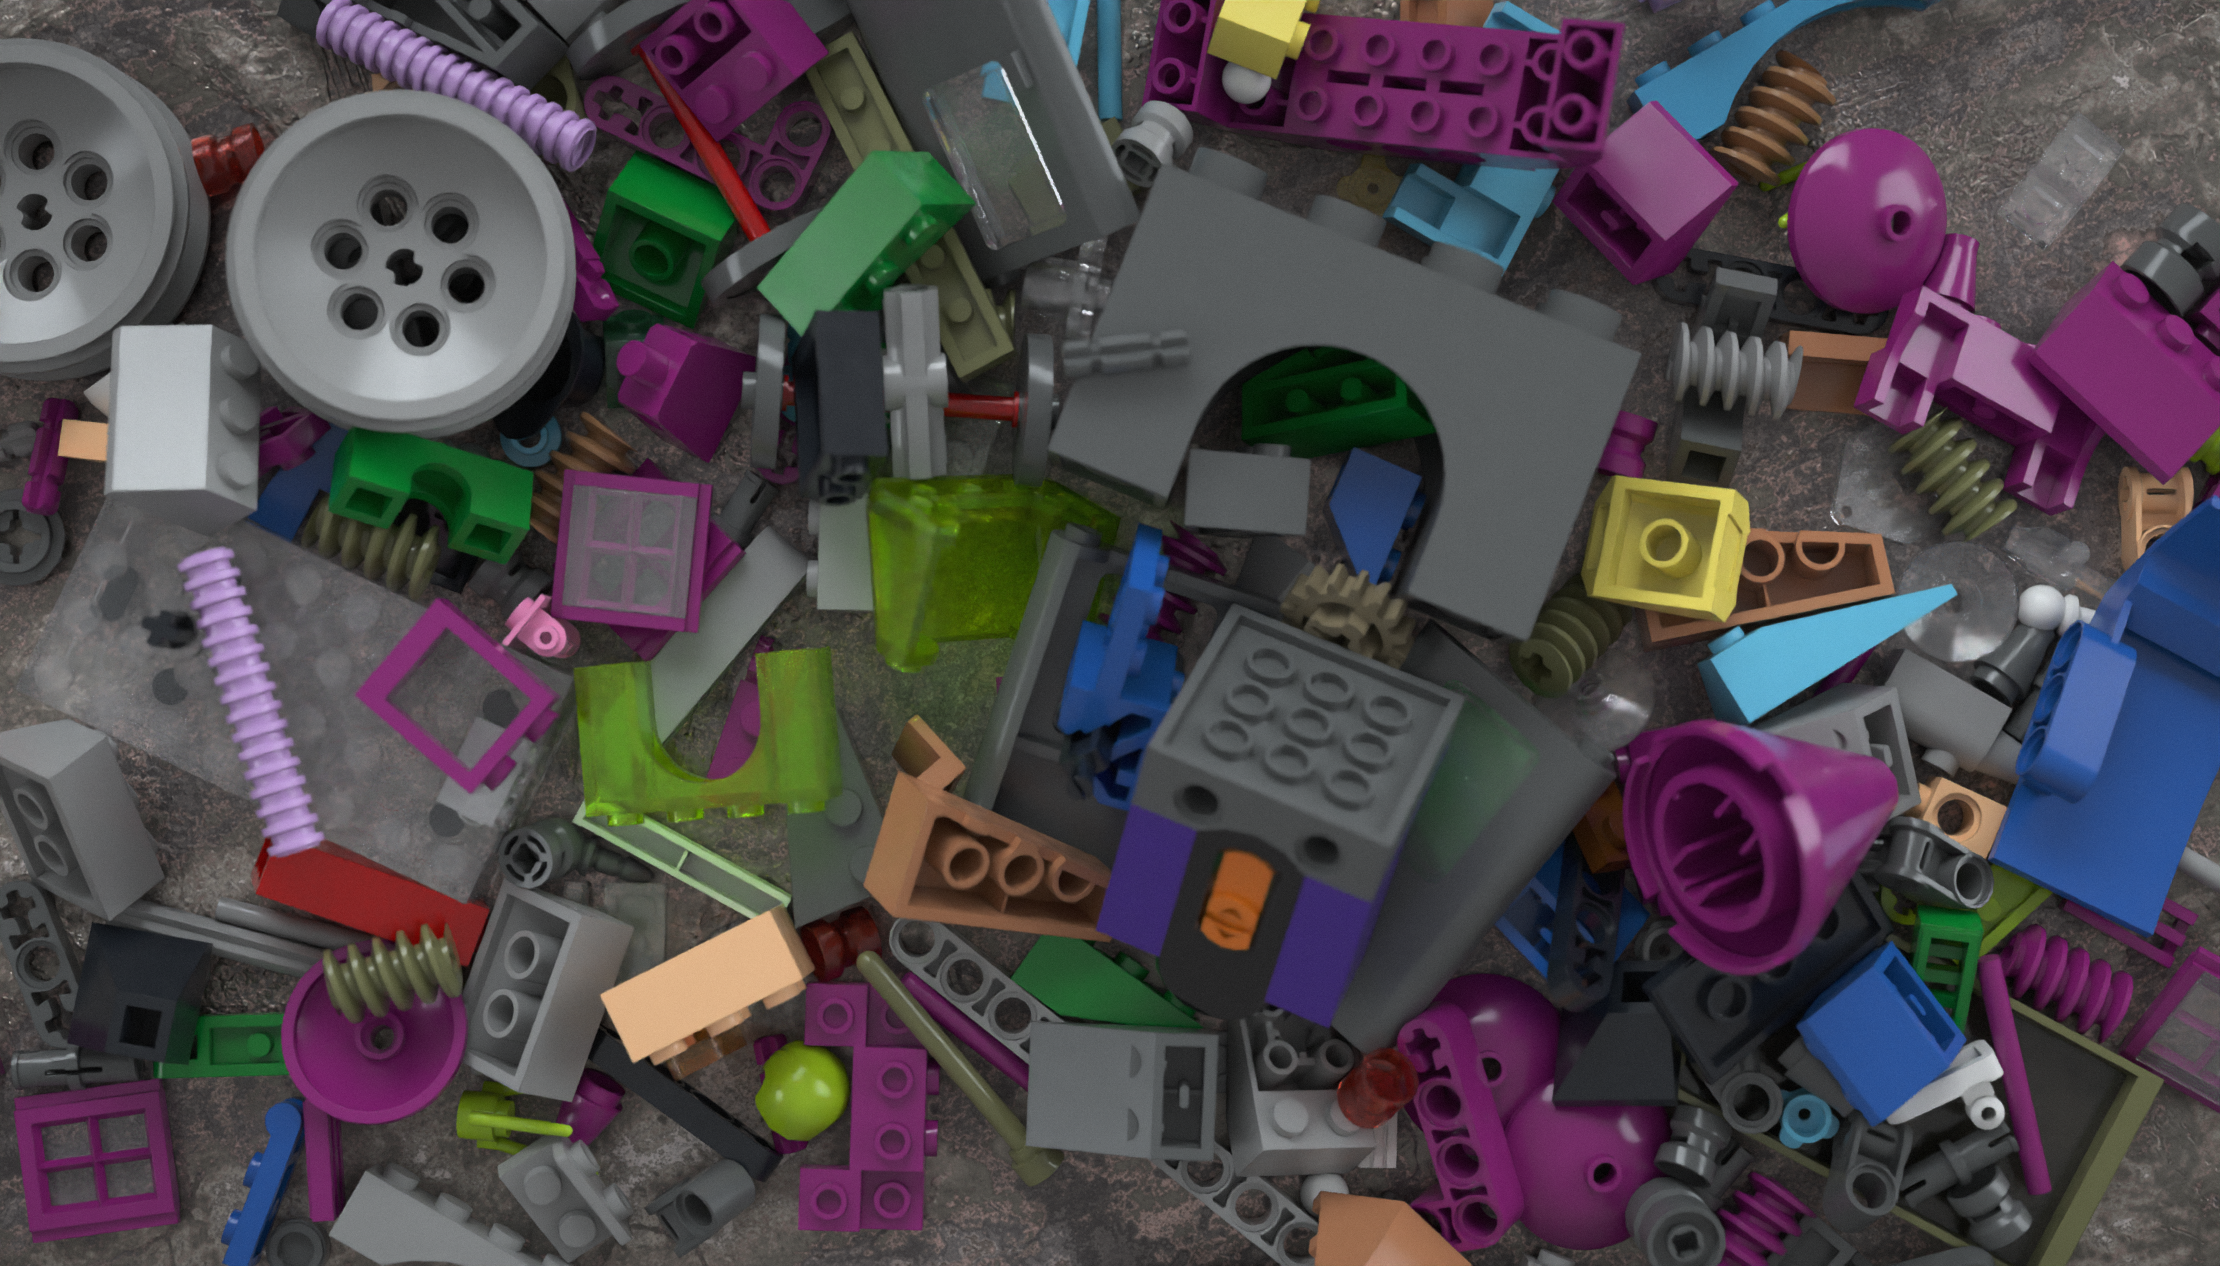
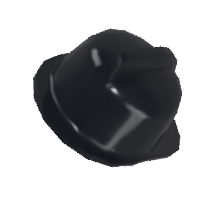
(566, 383)

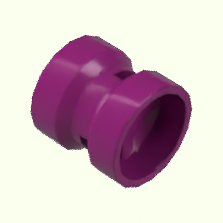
(1625, 446)

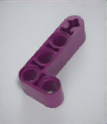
(755, 162)
(1447, 1054)

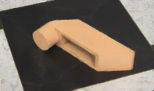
(83, 440)

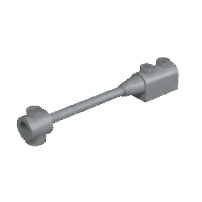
(1965, 731)

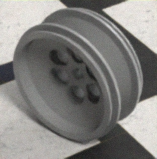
(322, 188)
(149, 212)

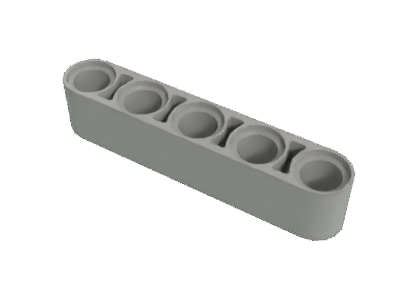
(729, 624)

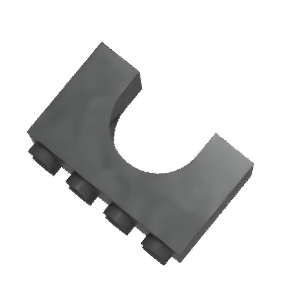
(1511, 389)

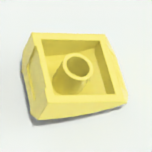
(1667, 547)

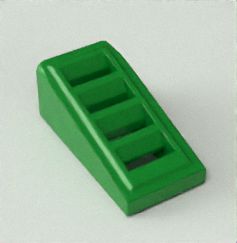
(1952, 936)

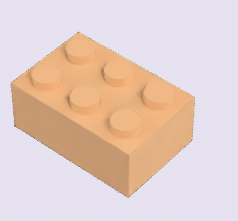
(710, 986)

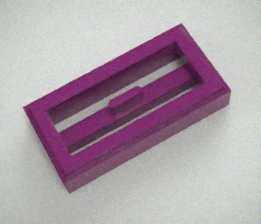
(2173, 936)
(324, 1164)

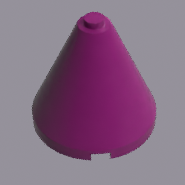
(1750, 836)

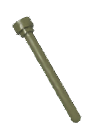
(1029, 1162)

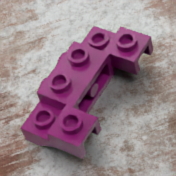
(1985, 377)
(888, 1115)

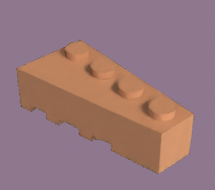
(1783, 581)
(979, 869)

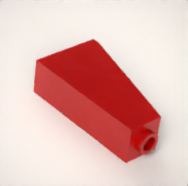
(366, 895)

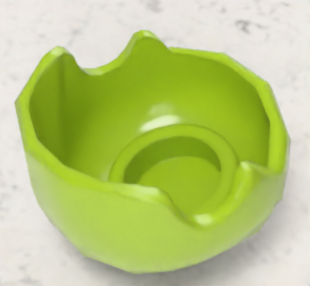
(803, 1090)

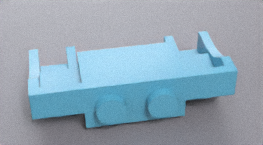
(1485, 205)

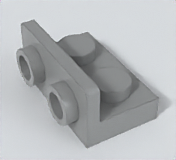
(566, 1196)

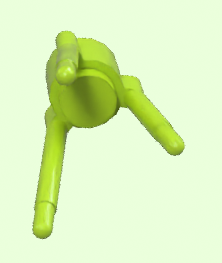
(489, 1118)

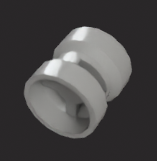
(1155, 136)

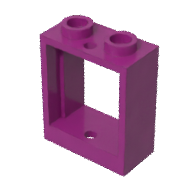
(411, 654)

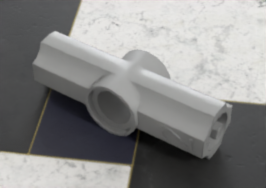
(915, 381)

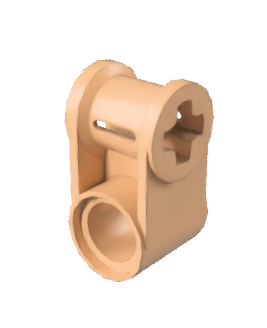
(2150, 515)

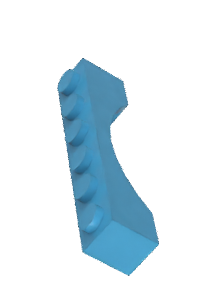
(1704, 86)

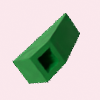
(1090, 984)

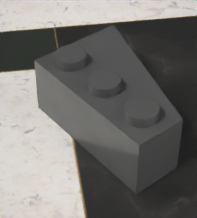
(492, 33)
(1247, 492)
(835, 846)

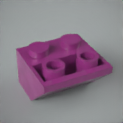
(732, 57)
(1646, 195)

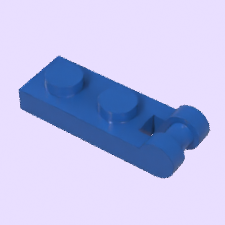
(268, 1179)

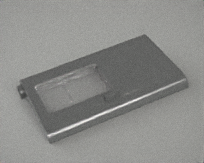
(1006, 118)
(1478, 839)

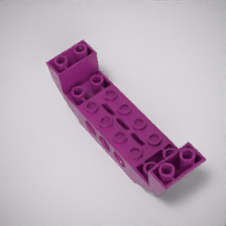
(1406, 88)

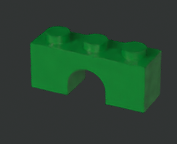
(478, 496)

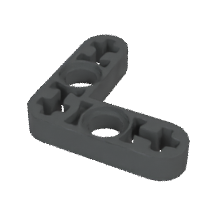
(19, 955)

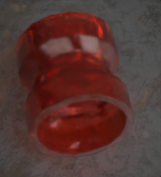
(227, 158)
(840, 942)
(1377, 1088)

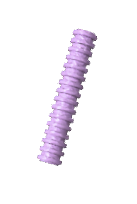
(431, 68)
(250, 701)

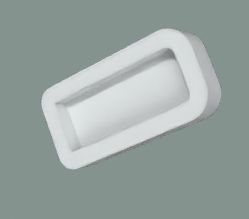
(1965, 1078)

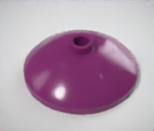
(1845, 213)
(1511, 1026)
(343, 1069)
(1556, 1163)

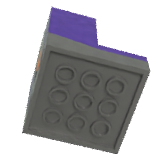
(1273, 819)

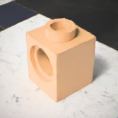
(1980, 814)

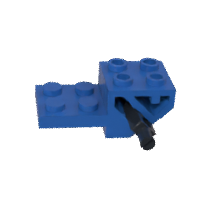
(1119, 684)

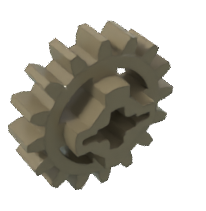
(1351, 614)

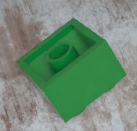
(663, 237)

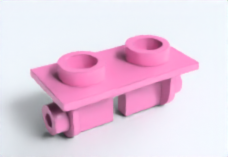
(536, 629)

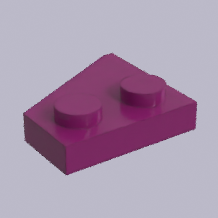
(287, 439)

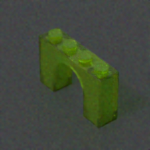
(633, 774)

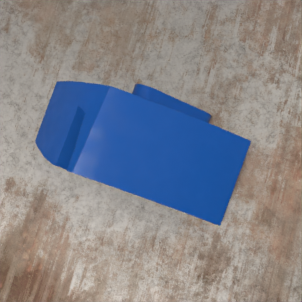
(2125, 735)

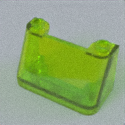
(962, 557)

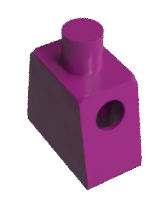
(683, 386)

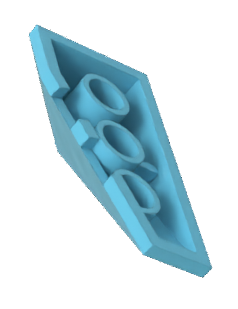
(1775, 662)

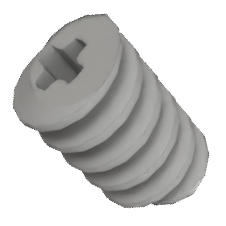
(1733, 371)

